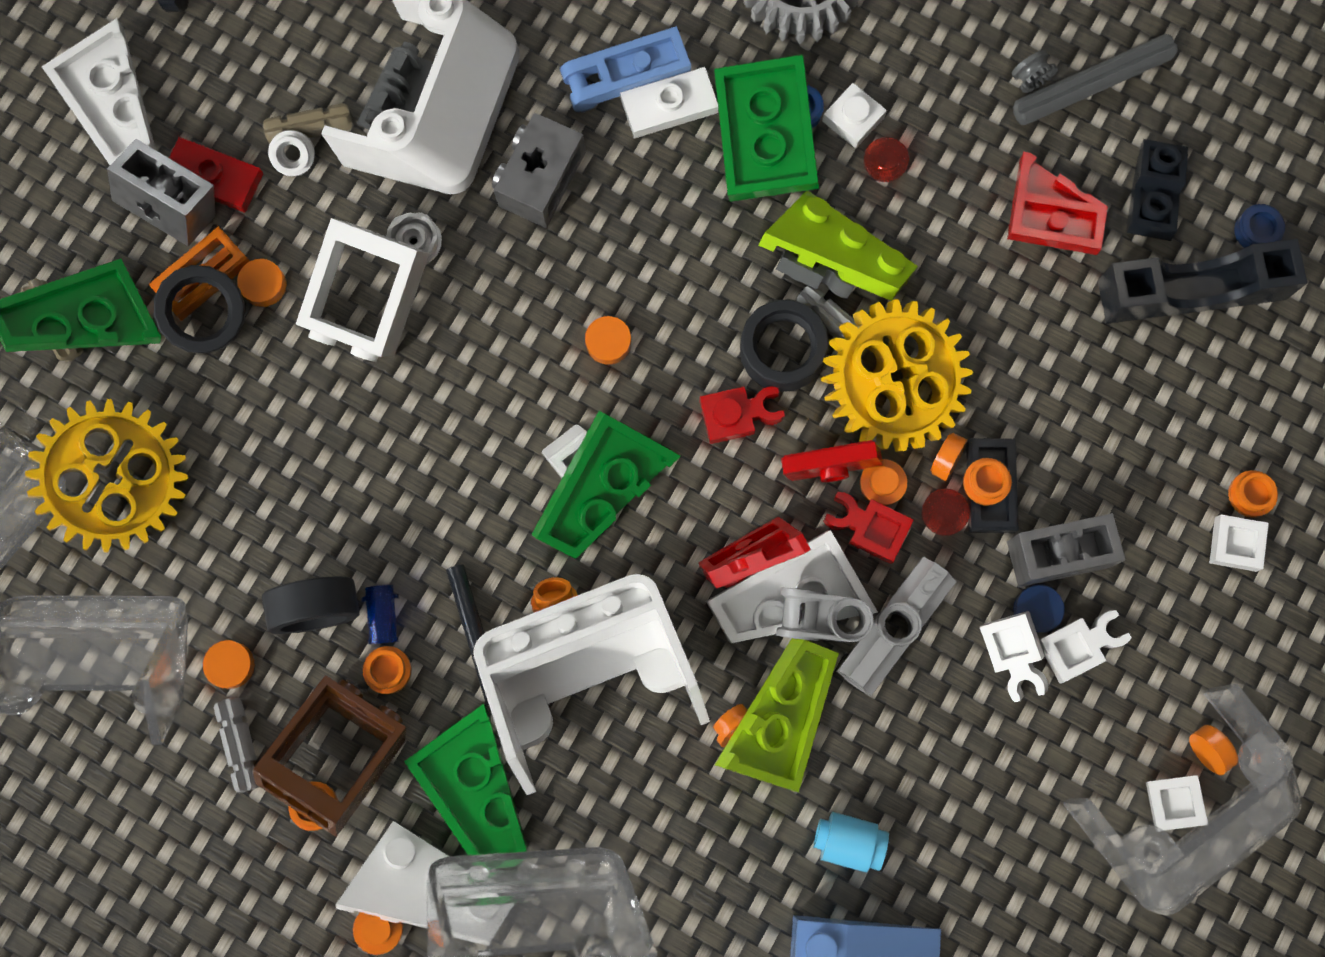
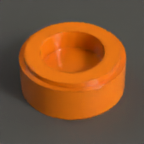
(261, 282)
(608, 340)
(948, 456)
(228, 664)
(1214, 749)

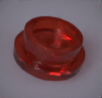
(886, 159)
(945, 512)

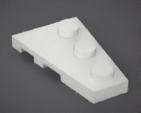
(103, 90)
(756, 603)
(393, 879)

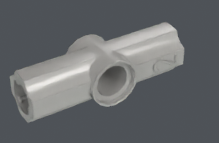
(915, 602)

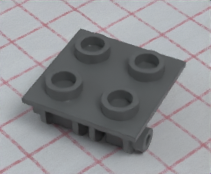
(398, 84)

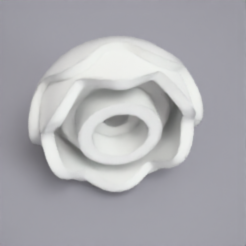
(417, 226)

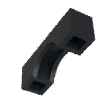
(1162, 289)

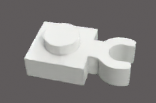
(1014, 646)
(1077, 648)

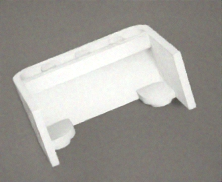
(456, 111)
(573, 649)

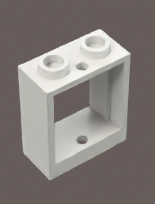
(405, 286)

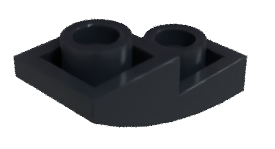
(1157, 189)

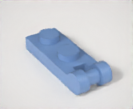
(625, 68)

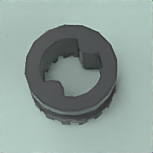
(1034, 70)

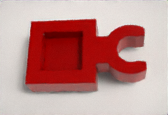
(731, 414)
(876, 529)

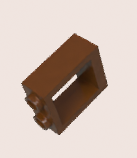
(302, 795)

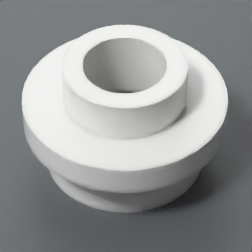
(281, 162)

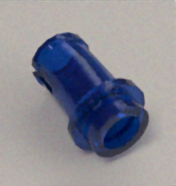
(381, 614)

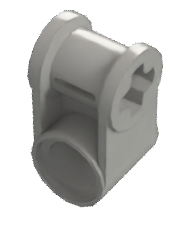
(820, 615)

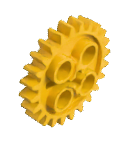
(935, 363)
(67, 453)

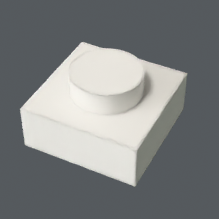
(854, 115)
(1238, 543)
(1177, 803)

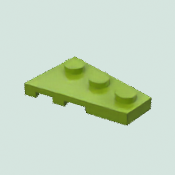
(830, 238)
(783, 718)

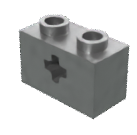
(161, 192)
(538, 193)
(1065, 550)

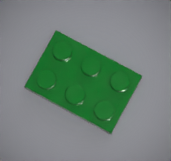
(766, 128)

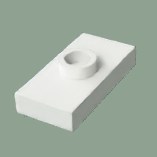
(669, 102)

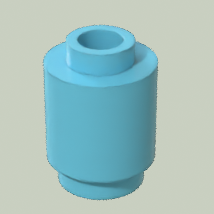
(851, 842)

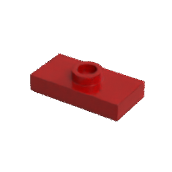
(232, 178)
(833, 462)

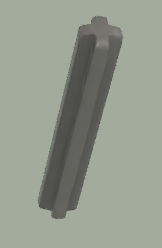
(1094, 79)

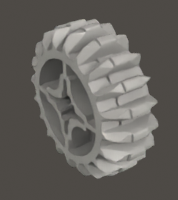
(801, 16)

